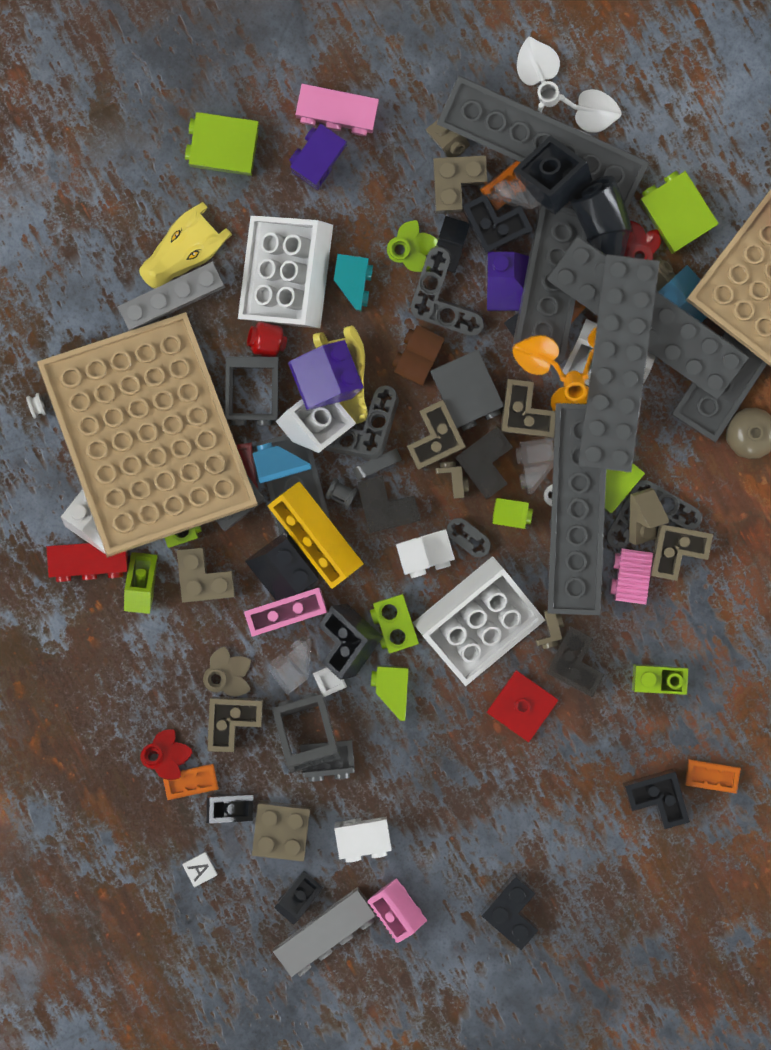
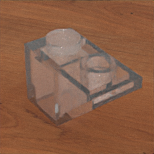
(513, 194)
(537, 462)
(294, 667)

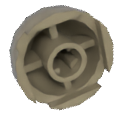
(750, 433)

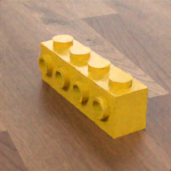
(315, 534)

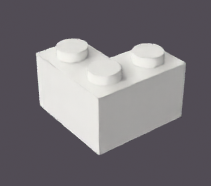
(425, 552)
(362, 838)

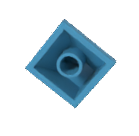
(680, 288)
(277, 463)

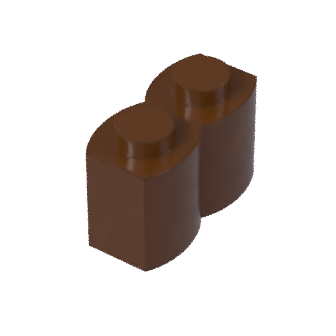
(418, 356)

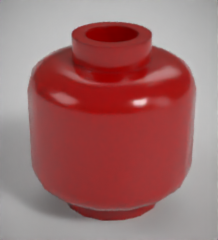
(266, 339)

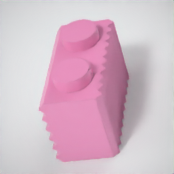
(632, 576)
(397, 910)

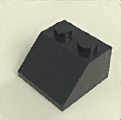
(553, 174)
(283, 567)

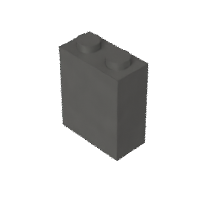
(467, 390)

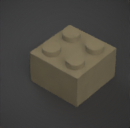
(281, 830)

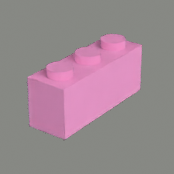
(336, 109)
(285, 612)

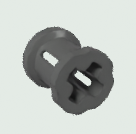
(341, 493)

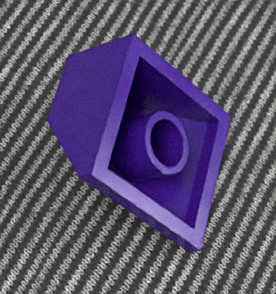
(505, 280)

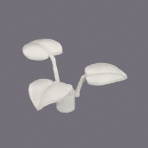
(540, 63)

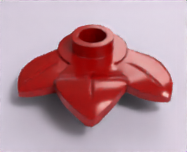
(642, 242)
(170, 755)

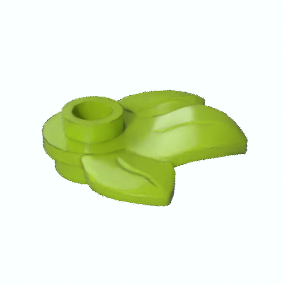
(415, 244)

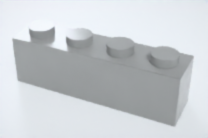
(171, 296)
(324, 932)

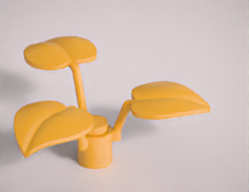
(538, 354)

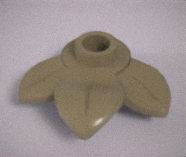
(231, 672)

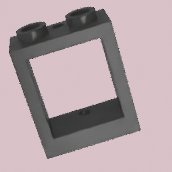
(251, 363)
(311, 757)

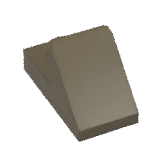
(645, 516)

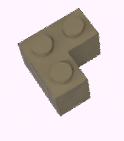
(451, 175)
(520, 417)
(443, 436)
(672, 544)
(197, 583)
(226, 714)

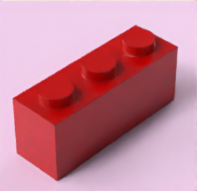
(85, 561)

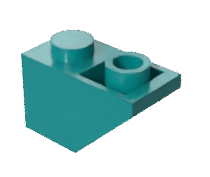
(351, 277)

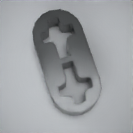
(377, 464)
(472, 532)

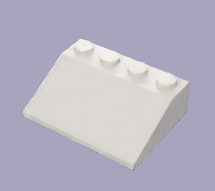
(285, 271)
(479, 621)

